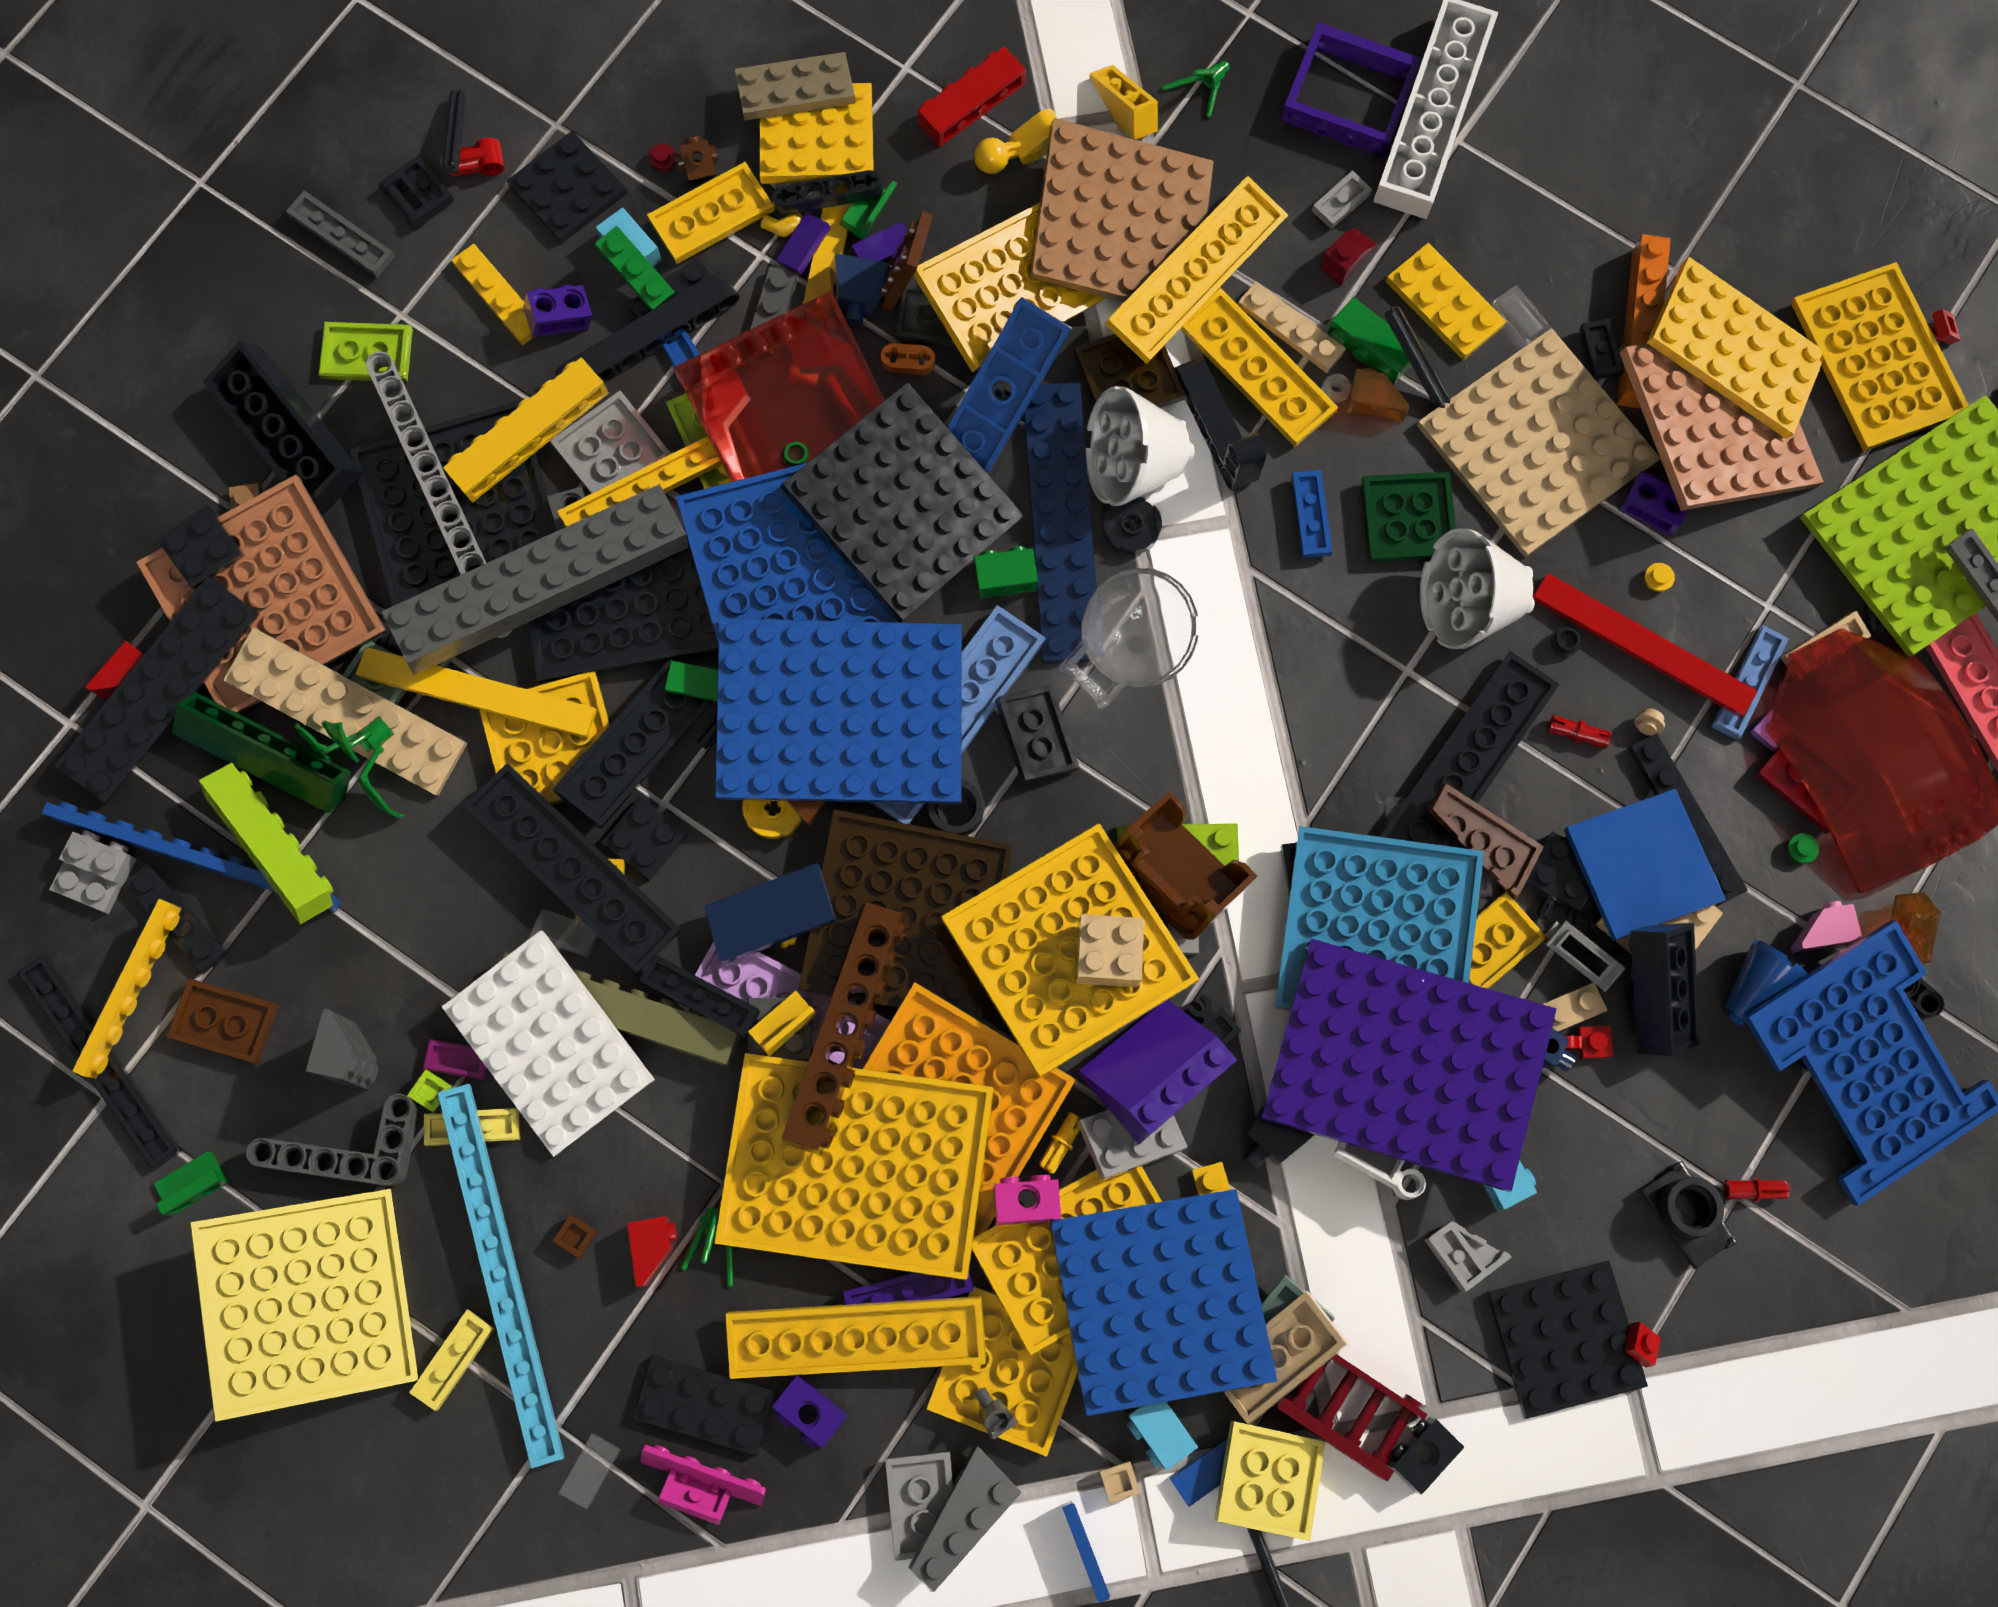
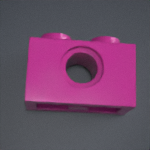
(1010, 1212)

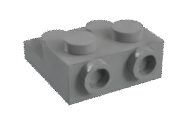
(92, 871)

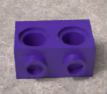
(558, 317)
(1653, 510)

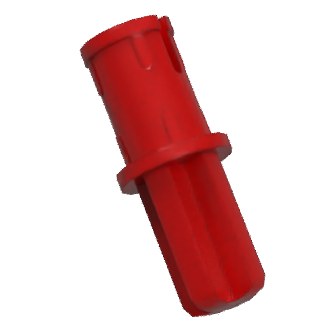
(1756, 1189)

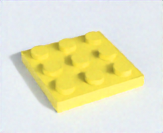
(1270, 1481)

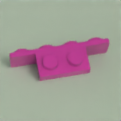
(698, 1488)

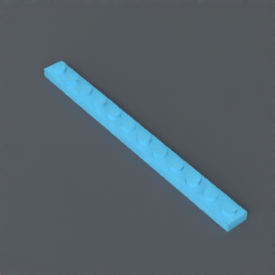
(501, 1276)

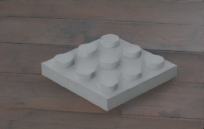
(609, 444)

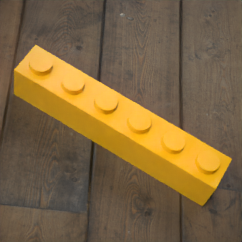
(526, 429)

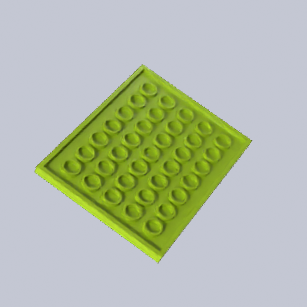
(1898, 517)

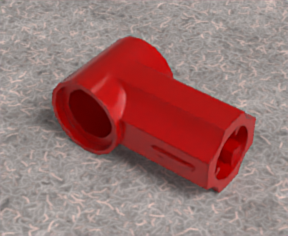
(483, 158)

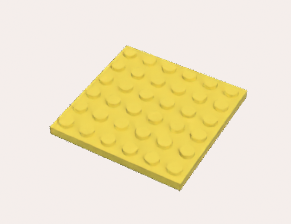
(302, 1303)

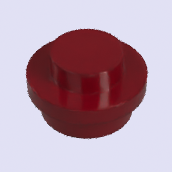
(662, 157)

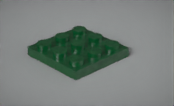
(1406, 514)

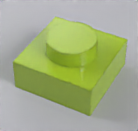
(427, 1089)

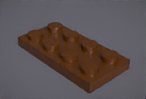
(905, 260)

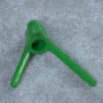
(1210, 77)

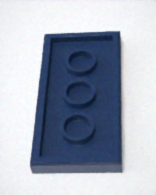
(770, 913)

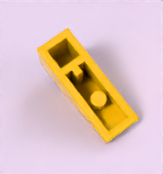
(1128, 103)

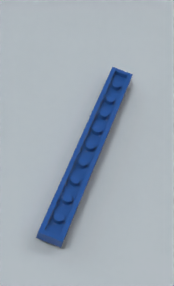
(153, 842)

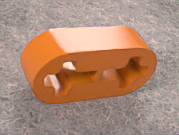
(908, 359)

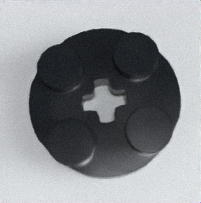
(1129, 541)

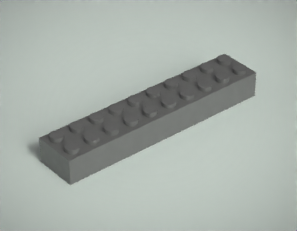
(535, 579)

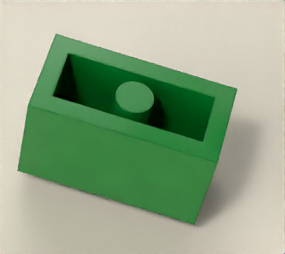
(1005, 572)

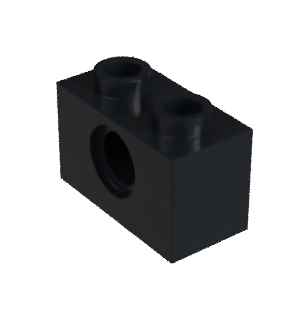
(1443, 1451)

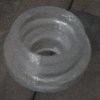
(1340, 381)

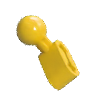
(1026, 142)

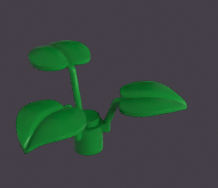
(369, 737)

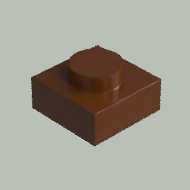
(575, 1236)

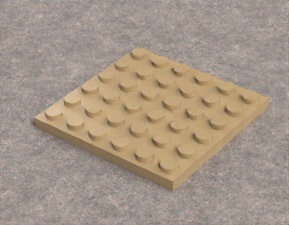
(1538, 442)

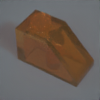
(1376, 396)
(1919, 922)

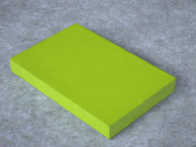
(350, 344)

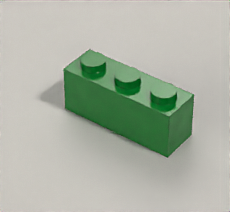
(1369, 339)

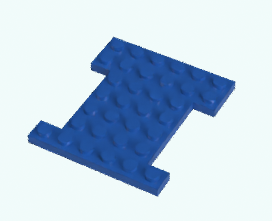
(1872, 1059)

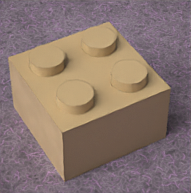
(1109, 950)

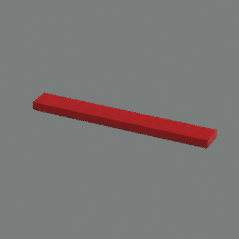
(1645, 645)

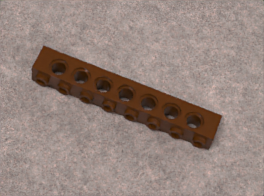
(873, 922)

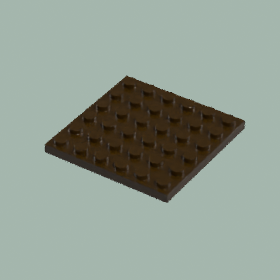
(912, 873)

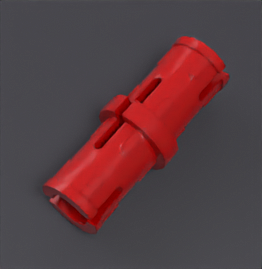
(1579, 731)

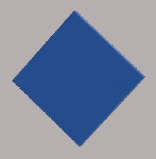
(1644, 864)

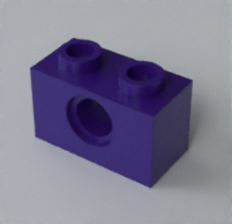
(828, 1414)

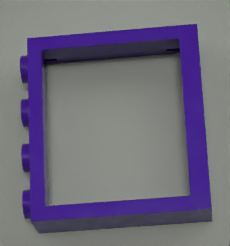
(1364, 53)

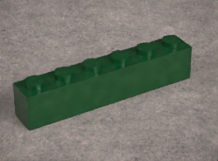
(261, 752)

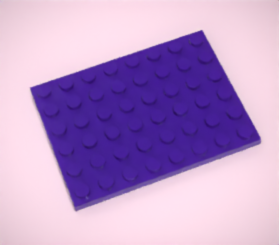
(1410, 1065)

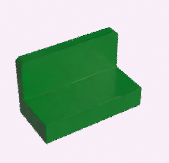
(863, 215)
(189, 1184)

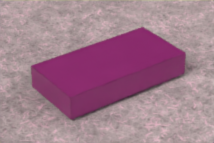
(454, 1060)

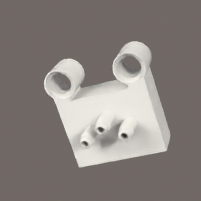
(1381, 1168)

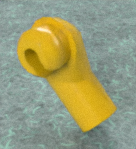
(783, 227)

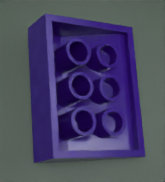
(1156, 1069)

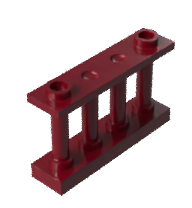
(1349, 1443)

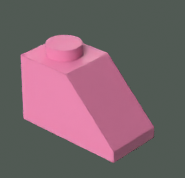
(1829, 928)

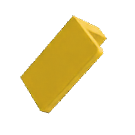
(782, 1023)

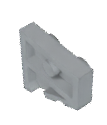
(1464, 1255)

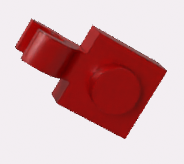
(1592, 1042)

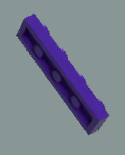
(909, 1288)

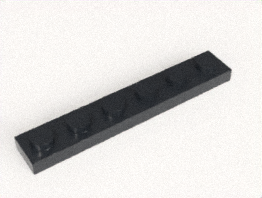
(1664, 776)

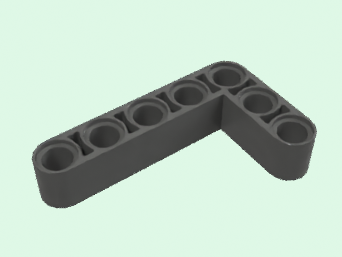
(343, 1159)

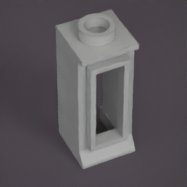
(1559, 932)

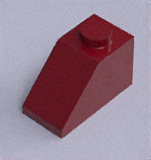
(1347, 255)

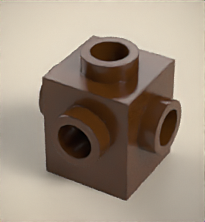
(696, 170)

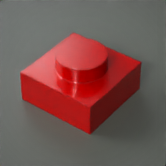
(1945, 327)
(1642, 1344)

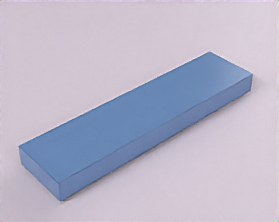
(1754, 672)

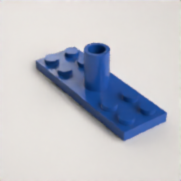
(1019, 358)

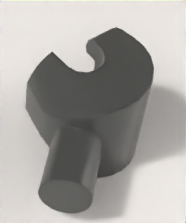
(994, 1414)

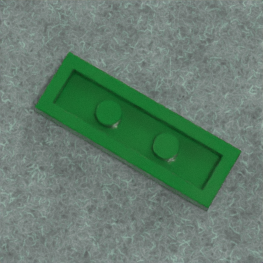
(634, 268)

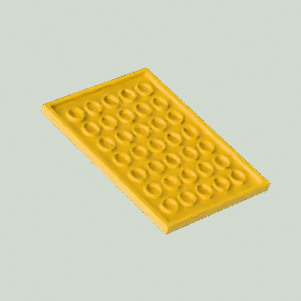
(887, 1191)

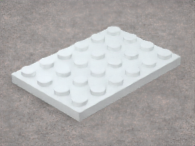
(548, 1043)

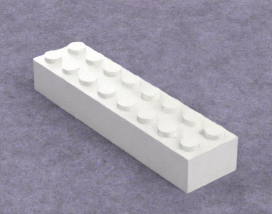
(1435, 107)

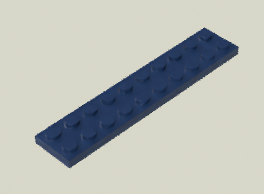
(1060, 516)

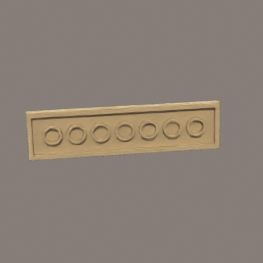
(317, 693)

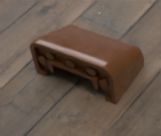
(1178, 871)

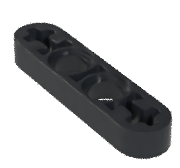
(828, 197)

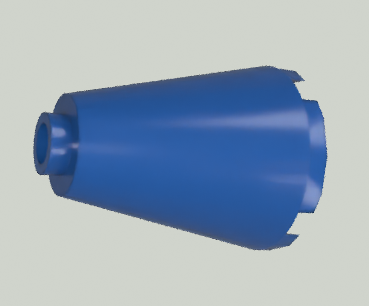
(1760, 979)

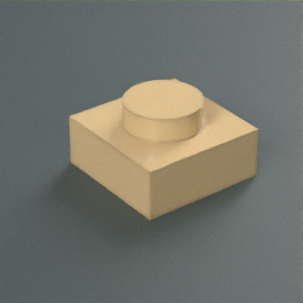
(1119, 1482)

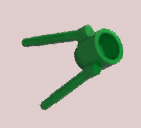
(709, 1224)

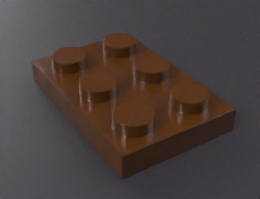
(223, 1021)

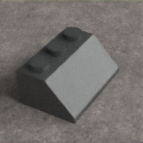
(342, 1053)

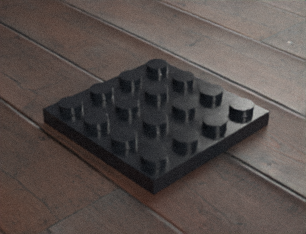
(1566, 1339)

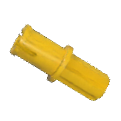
(1060, 1143)

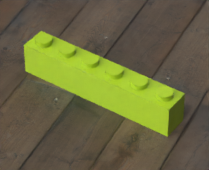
(267, 843)

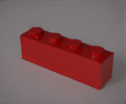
(971, 96)

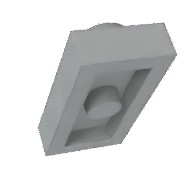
(1341, 199)

